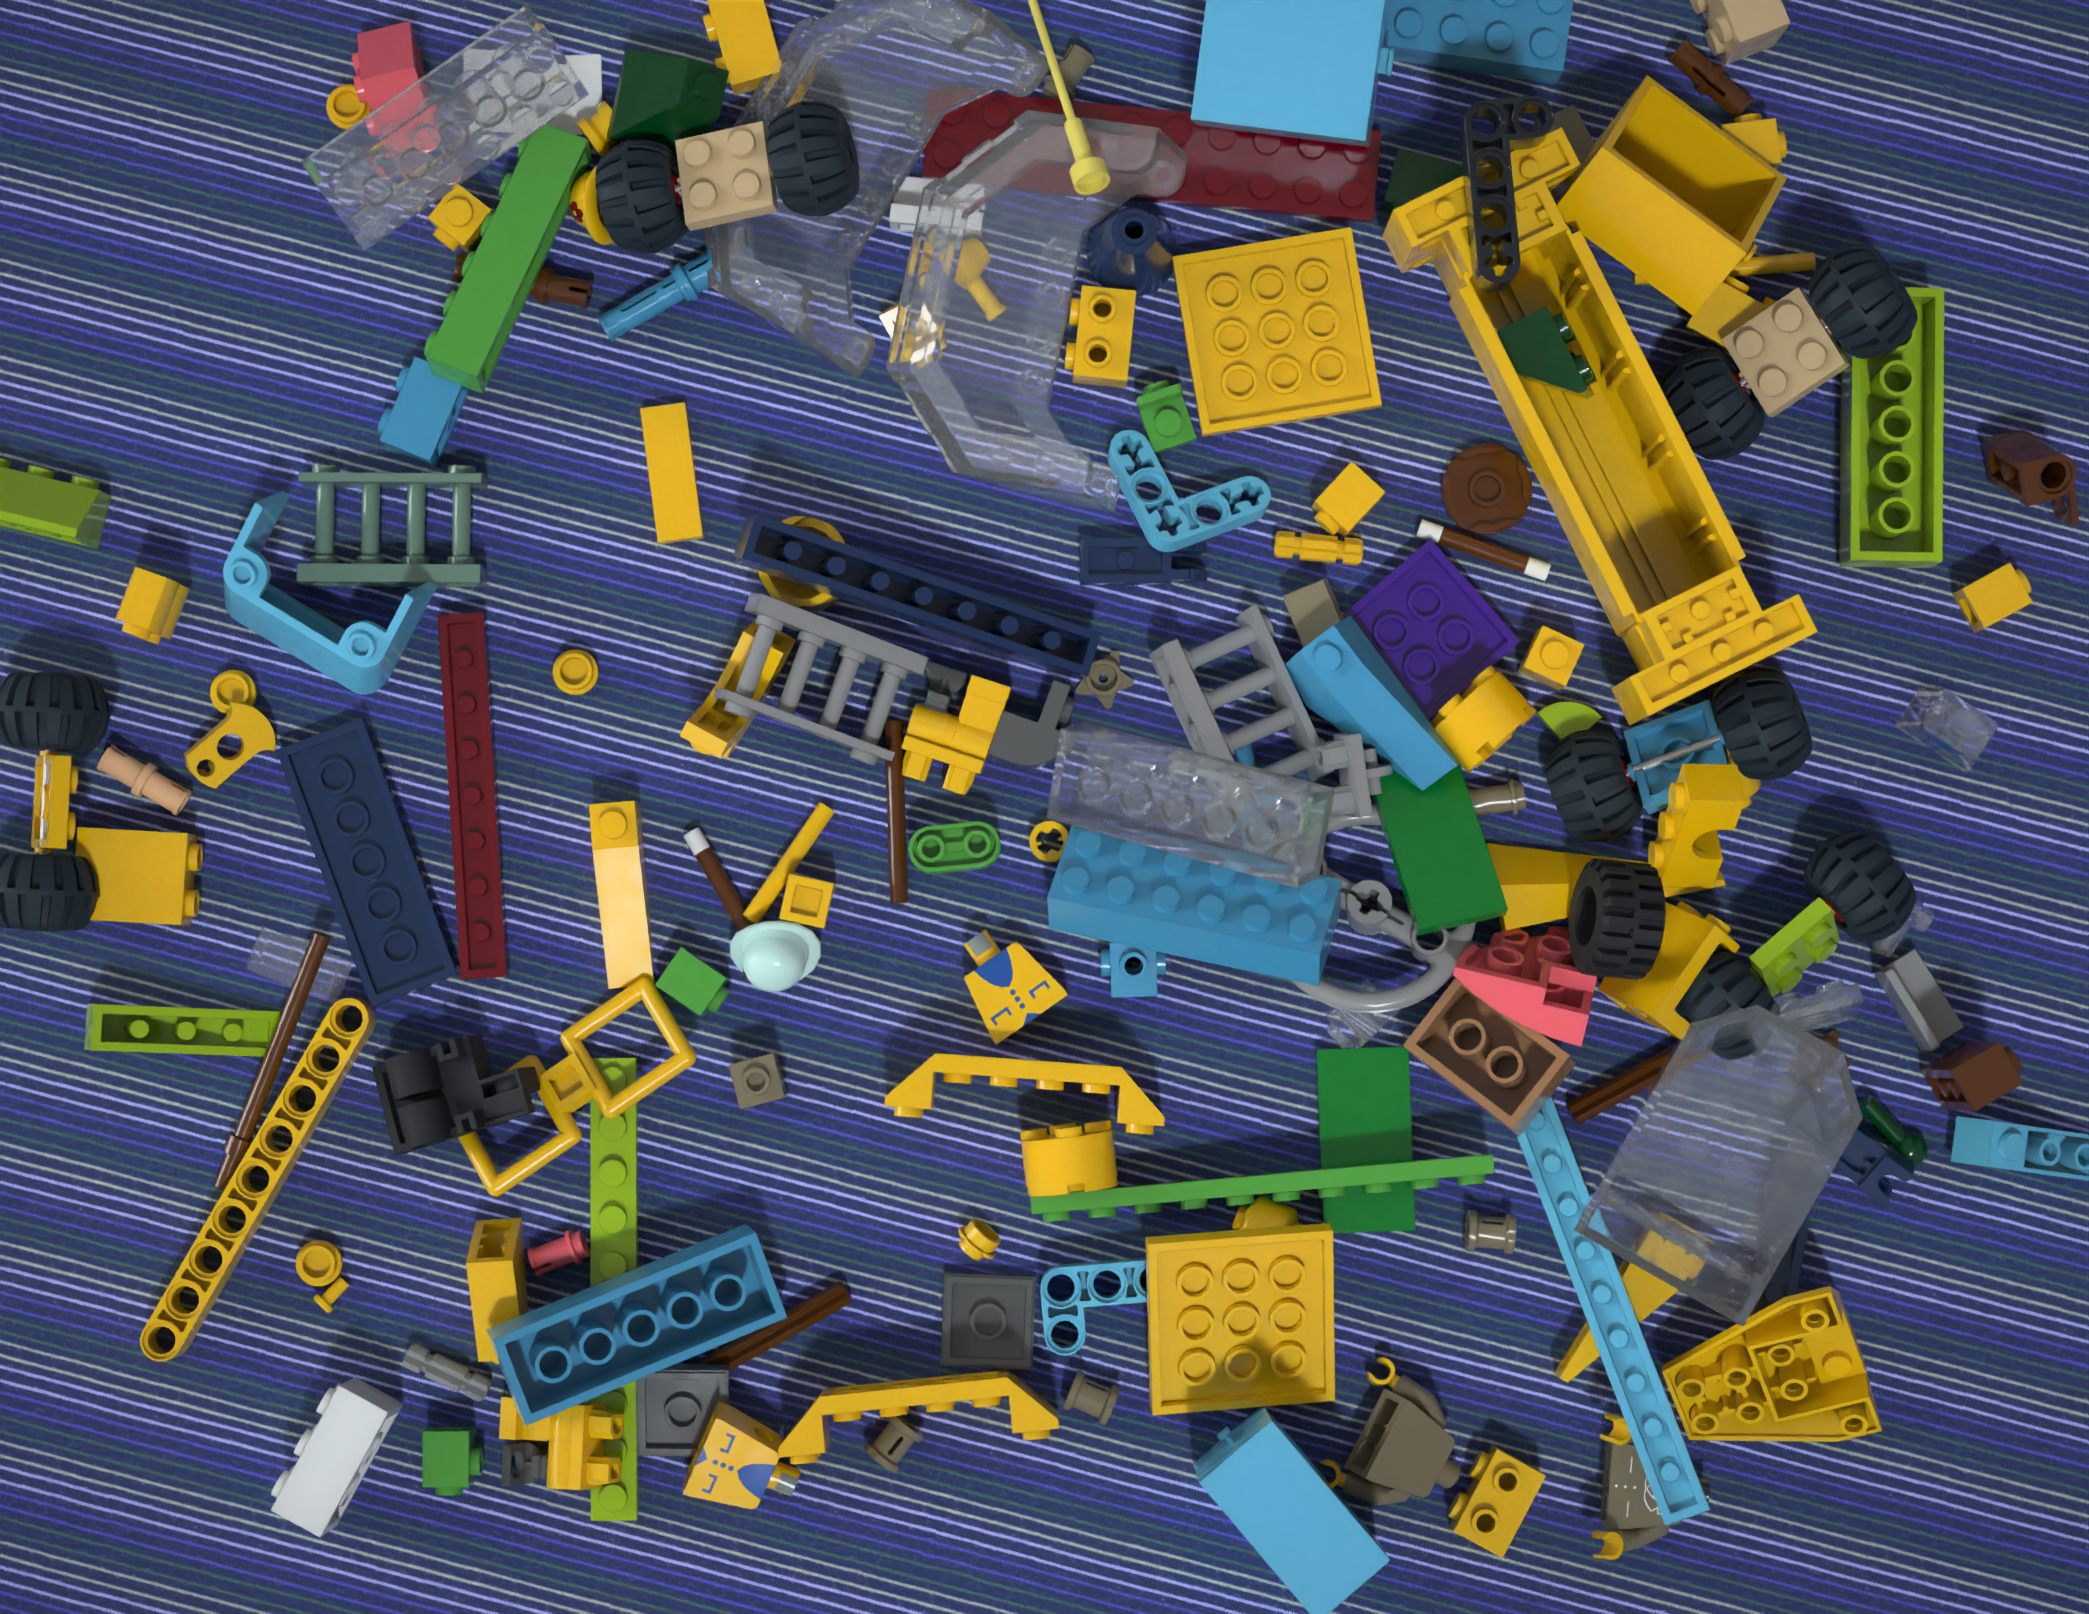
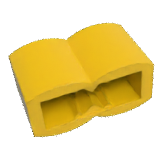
(151, 606)

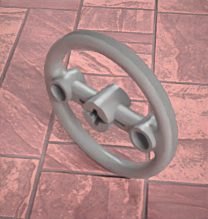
(1394, 923)

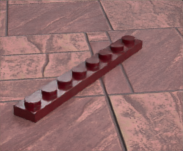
(473, 796)

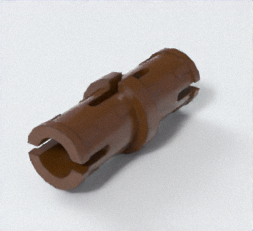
(1710, 79)

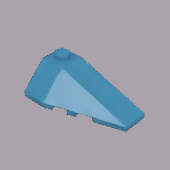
(1358, 693)

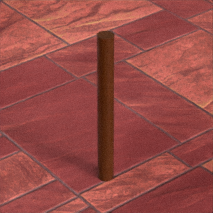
(896, 814)

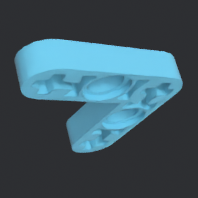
(1183, 511)

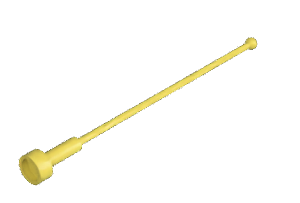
(1089, 172)

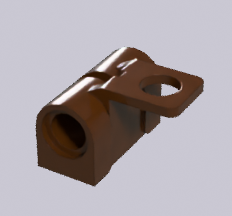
(2032, 472)

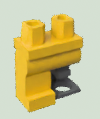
(950, 738)
(574, 1447)

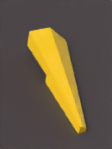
(1542, 882)

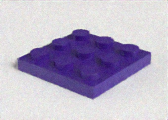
(1432, 628)

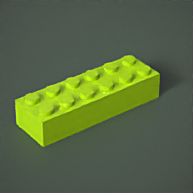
(1895, 448)

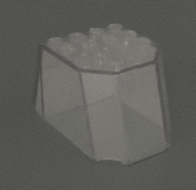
(1725, 1159)

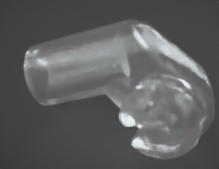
(1920, 919)

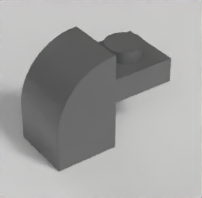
(1033, 743)

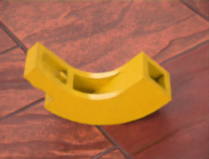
(718, 731)

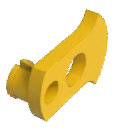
(255, 736)

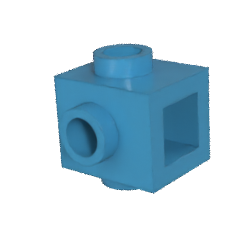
(1132, 980)

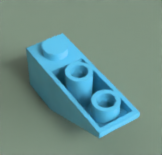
(2021, 1148)

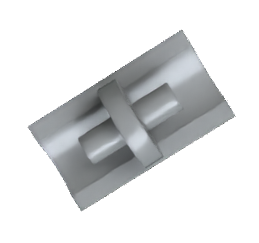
(1357, 773)

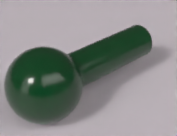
(1907, 1142)

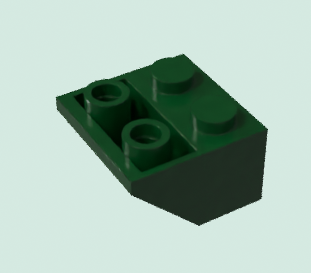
(1543, 352)

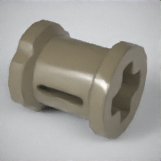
(1490, 1232)
(1091, 1397)
(893, 1443)

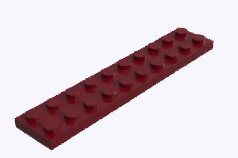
(1222, 167)

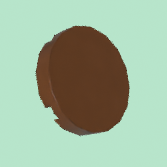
(1486, 490)

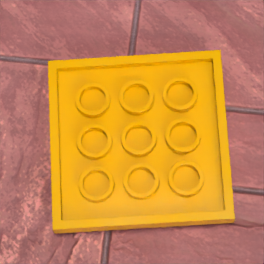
(1276, 332)
(1240, 1318)

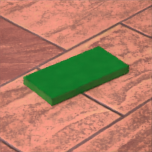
(1439, 852)
(1365, 1122)

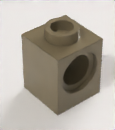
(758, 1080)

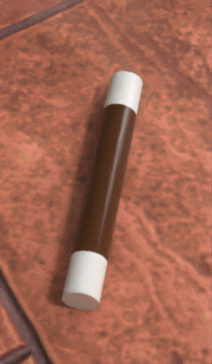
(1483, 550)
(717, 877)

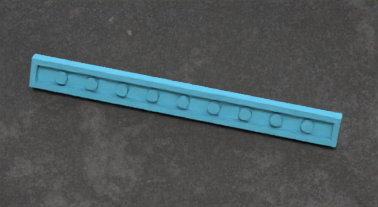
(1612, 1322)

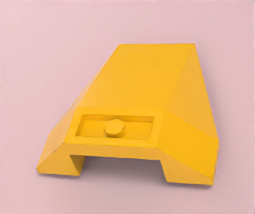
(1778, 1377)

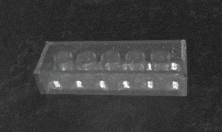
(445, 127)
(1190, 803)

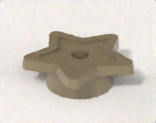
(1116, 680)

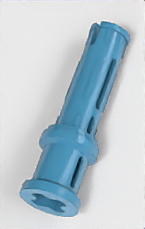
(682, 284)

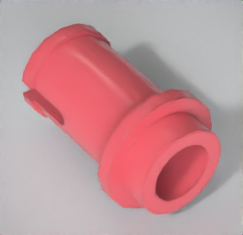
(559, 1252)

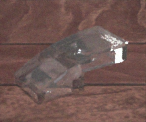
(280, 957)

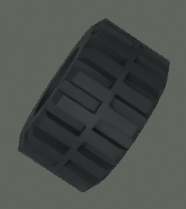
(1616, 919)

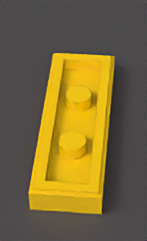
(672, 473)

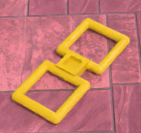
(578, 1081)

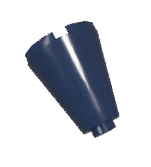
(1131, 251)

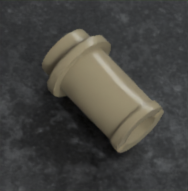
(1072, 68)
(1498, 798)

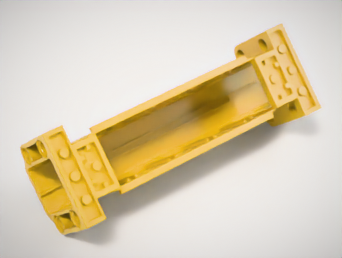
(1608, 461)

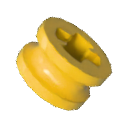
(1046, 827)

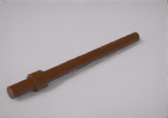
(240, 1140)

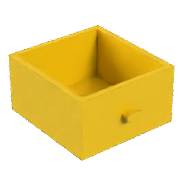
(1671, 196)

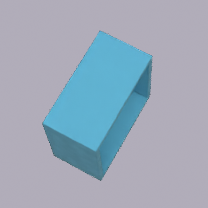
(1292, 67)
(1289, 1512)

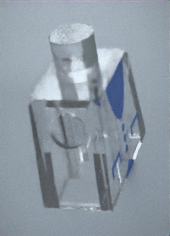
(1948, 726)

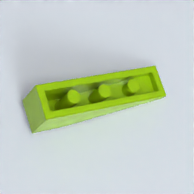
(179, 1030)

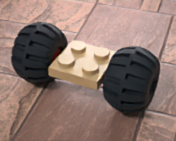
(727, 176)
(1788, 351)

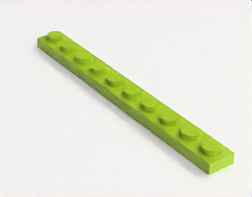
(612, 1254)

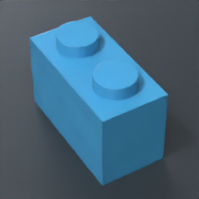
(422, 413)

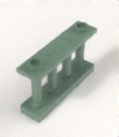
(370, 567)

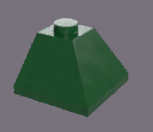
(665, 98)

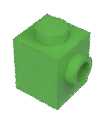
(450, 1459)

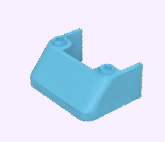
(353, 657)

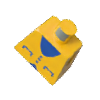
(1008, 986)
(737, 1461)

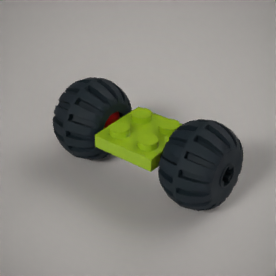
(1852, 888)

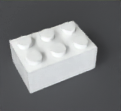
(334, 1455)

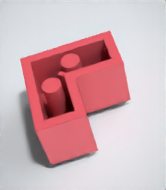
(386, 63)

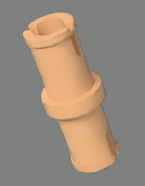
(144, 779)

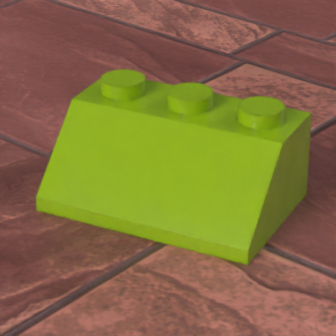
(52, 507)

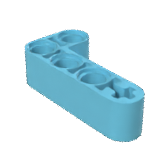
(1085, 1295)

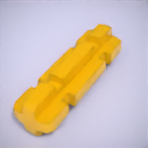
(1318, 548)

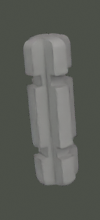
(447, 1372)

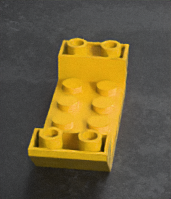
(918, 1089)
(811, 1434)

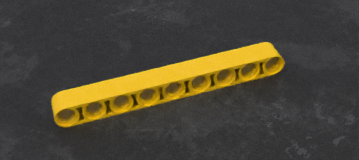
(239, 1190)

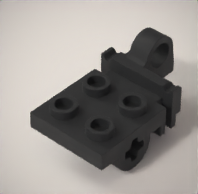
(449, 1093)

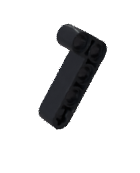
(1499, 194)

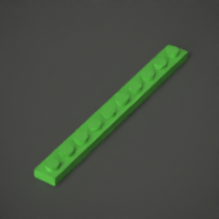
(1283, 1186)

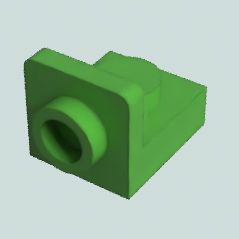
(1165, 416)

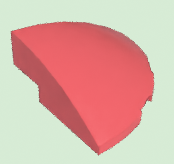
(1531, 981)

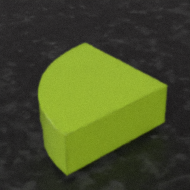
(1567, 718)

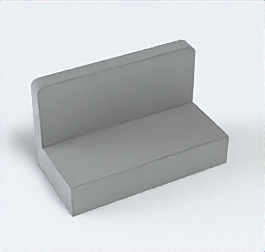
(1918, 1000)

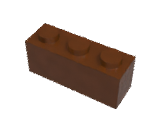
(1973, 1075)

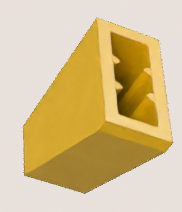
(496, 1278)

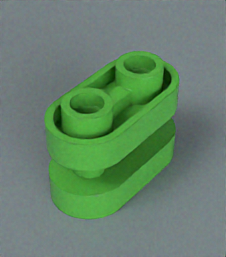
(954, 847)

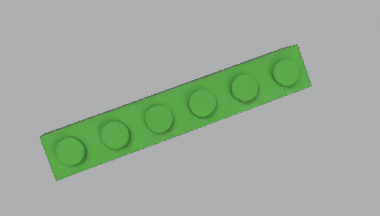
(507, 258)

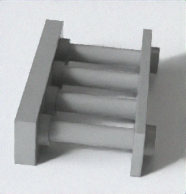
(813, 633)
(1196, 706)

